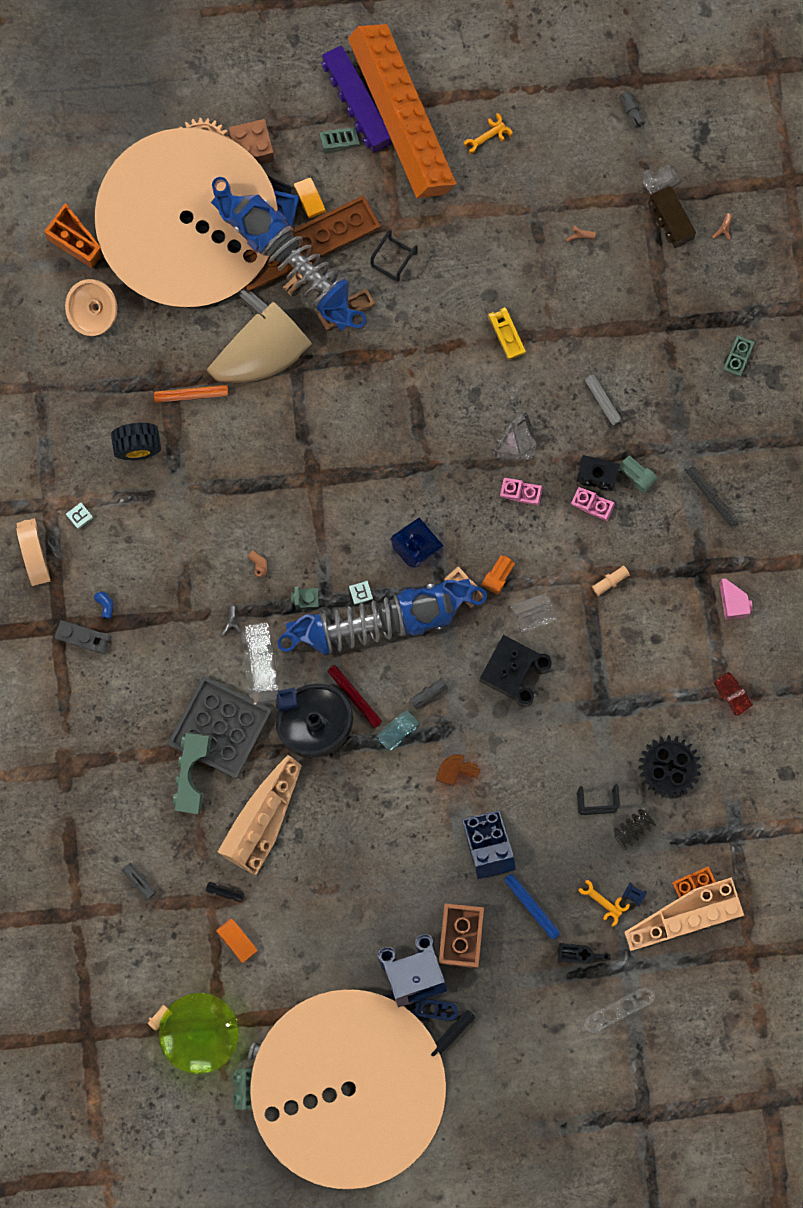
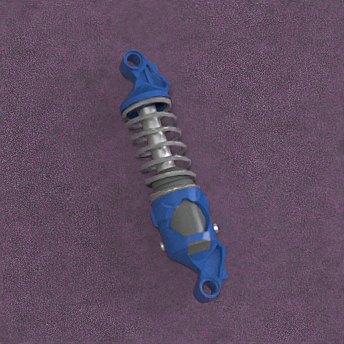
(273, 236)
(406, 614)

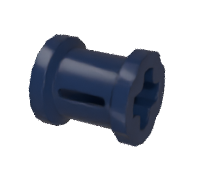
(634, 894)

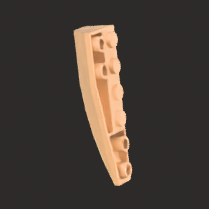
(261, 818)
(689, 913)

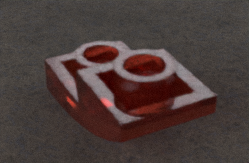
(733, 693)

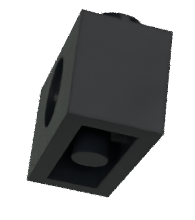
(607, 468)

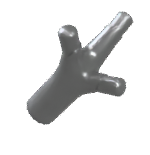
(231, 620)

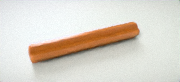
(191, 393)

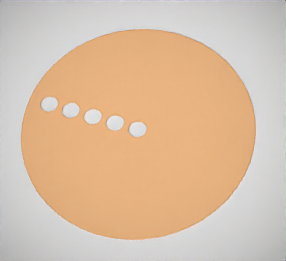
(142, 224)
(396, 1096)

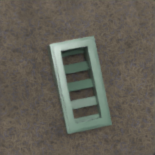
(328, 148)

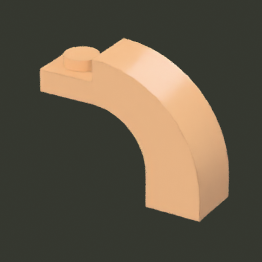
(32, 552)

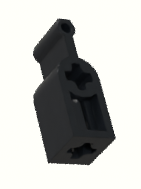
(574, 958)

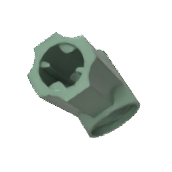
(642, 477)

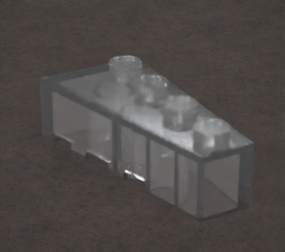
(260, 663)

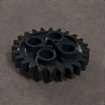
(666, 784)

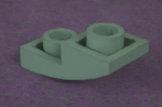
(738, 355)

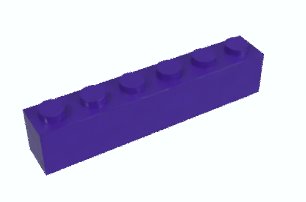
(356, 98)

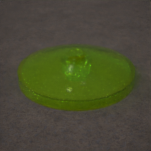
(198, 1033)

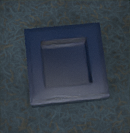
(287, 699)

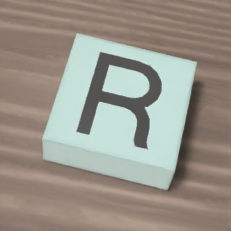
(79, 516)
(361, 593)

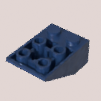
(488, 844)

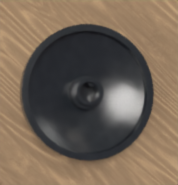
(318, 723)

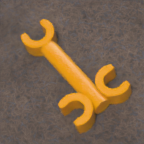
(497, 128)
(614, 911)

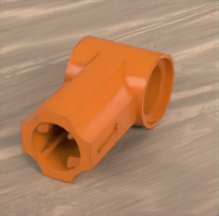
(496, 578)

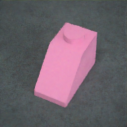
(734, 601)

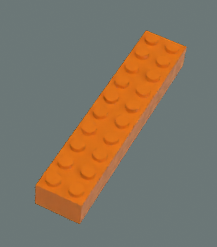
(401, 111)

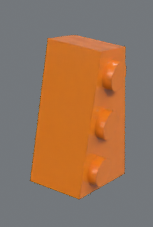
(72, 237)

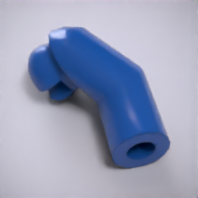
(106, 602)

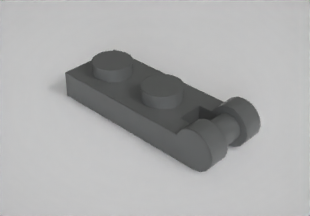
(82, 637)

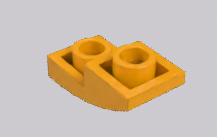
(309, 197)

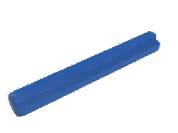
(532, 906)

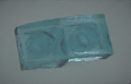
(397, 730)

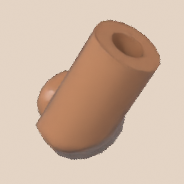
(260, 564)

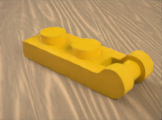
(507, 334)

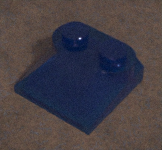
(415, 543)

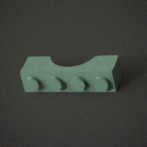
(188, 797)

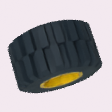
(136, 441)

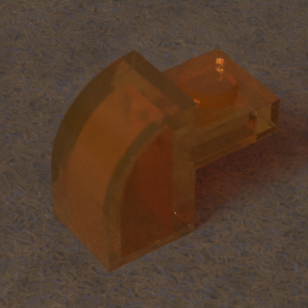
(453, 766)

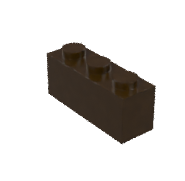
(671, 217)

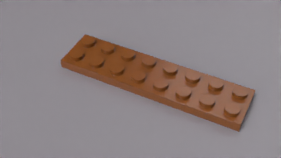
(324, 235)

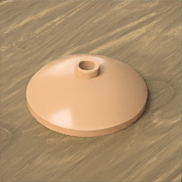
(82, 310)

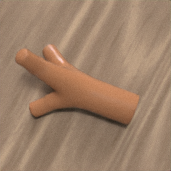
(724, 227)
(581, 234)

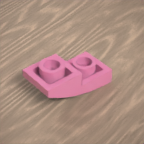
(521, 492)
(592, 504)

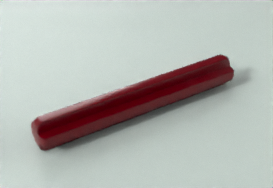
(354, 696)

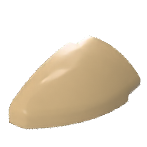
(260, 349)

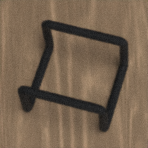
(412, 251)
(598, 809)

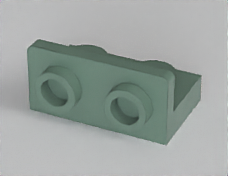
(242, 1083)

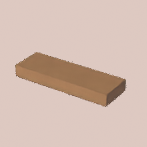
(359, 302)

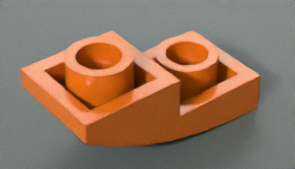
(692, 881)
(236, 940)

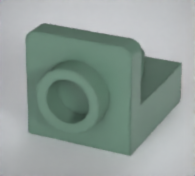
(305, 598)

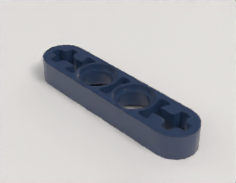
(419, 1010)

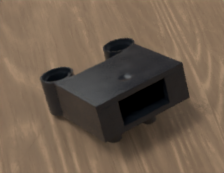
(510, 666)

